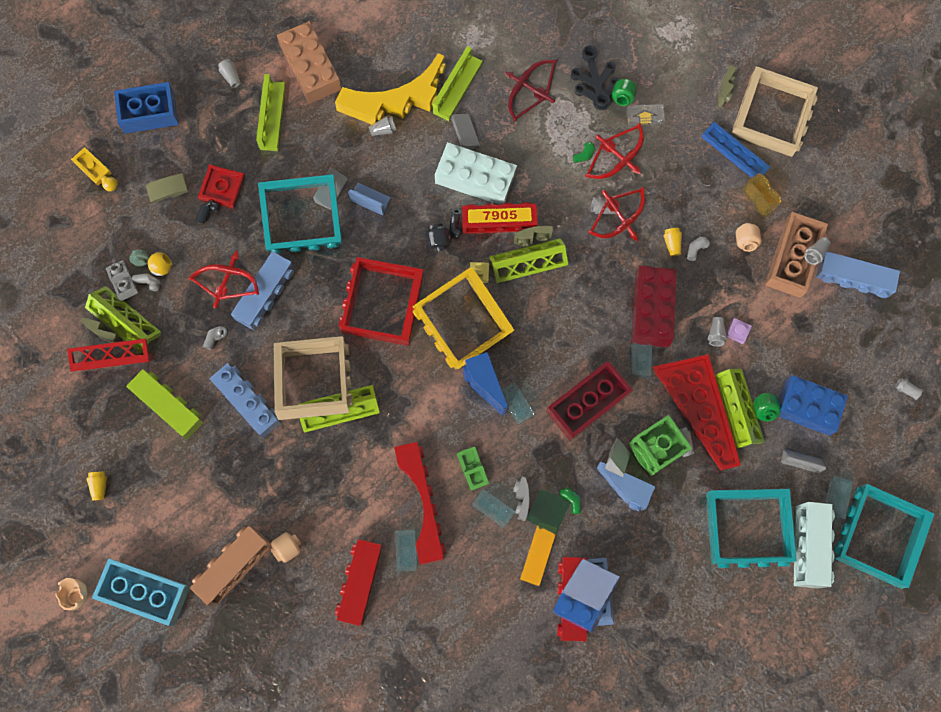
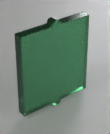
(548, 511)

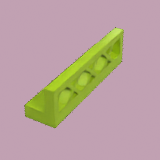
(456, 85)
(270, 114)
(527, 254)
(118, 320)
(361, 407)
(737, 408)

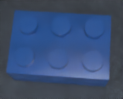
(146, 107)
(811, 405)

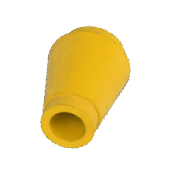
(673, 240)
(97, 484)

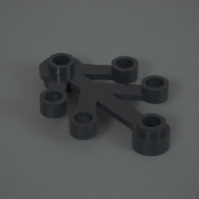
(595, 80)

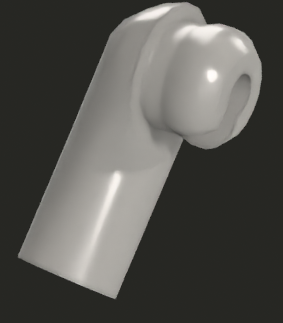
(701, 242)

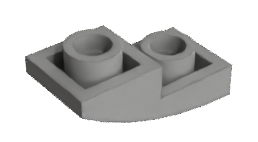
(121, 280)
(522, 491)

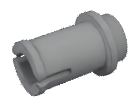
(908, 388)

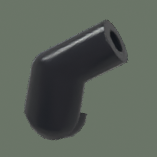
(206, 208)
(454, 221)

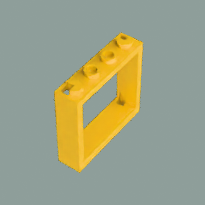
(488, 302)

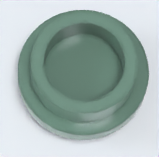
(139, 257)

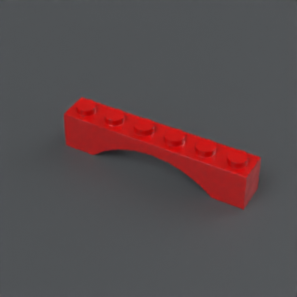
(428, 543)

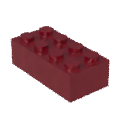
(654, 306)
(589, 401)

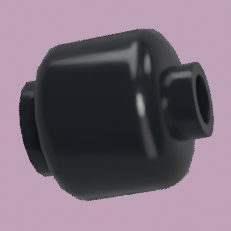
(438, 237)

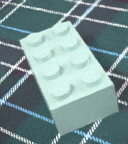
(475, 174)
(814, 545)

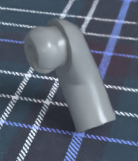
(153, 282)
(214, 335)

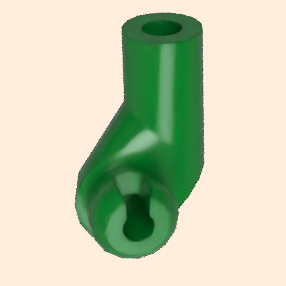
(586, 154)
(573, 498)

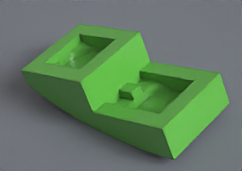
(472, 468)

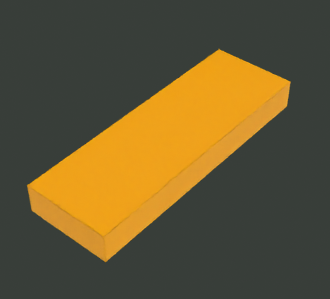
(537, 556)

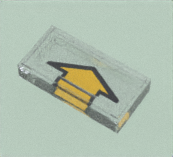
(645, 114)

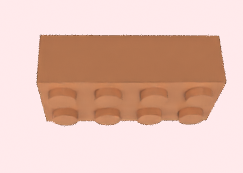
(309, 62)
(789, 268)
(231, 566)

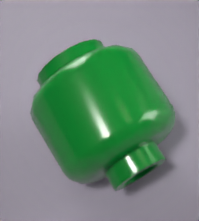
(624, 92)
(766, 407)

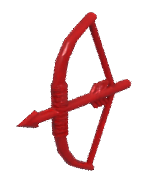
(610, 147)
(613, 207)
(222, 289)

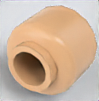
(748, 237)
(285, 547)

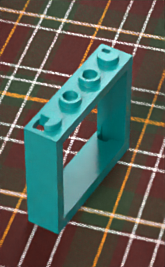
(300, 183)
(786, 526)
(914, 546)

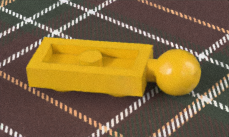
(95, 170)

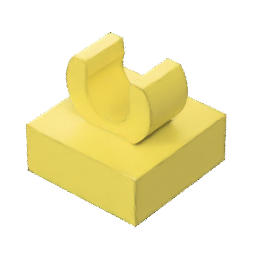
(482, 270)

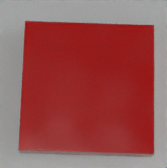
(221, 186)

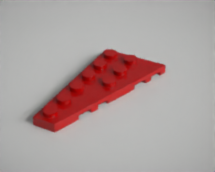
(697, 396)

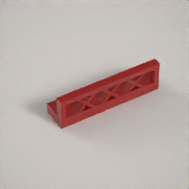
(109, 362)

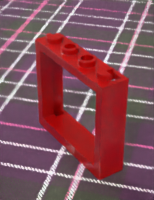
(352, 288)

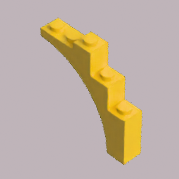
(372, 105)

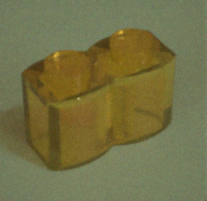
(762, 195)

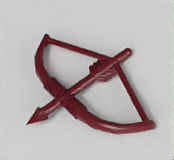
(538, 92)

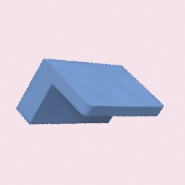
(369, 198)

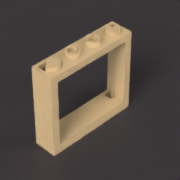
(784, 84)
(310, 347)

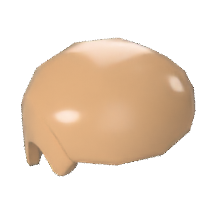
(71, 593)

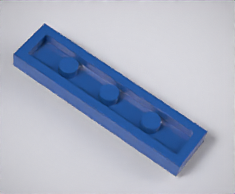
(734, 151)

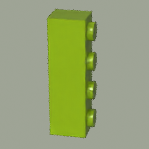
(163, 403)

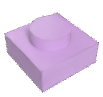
(738, 331)

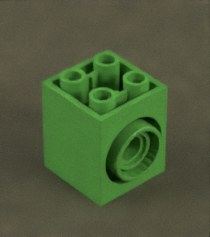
(659, 445)

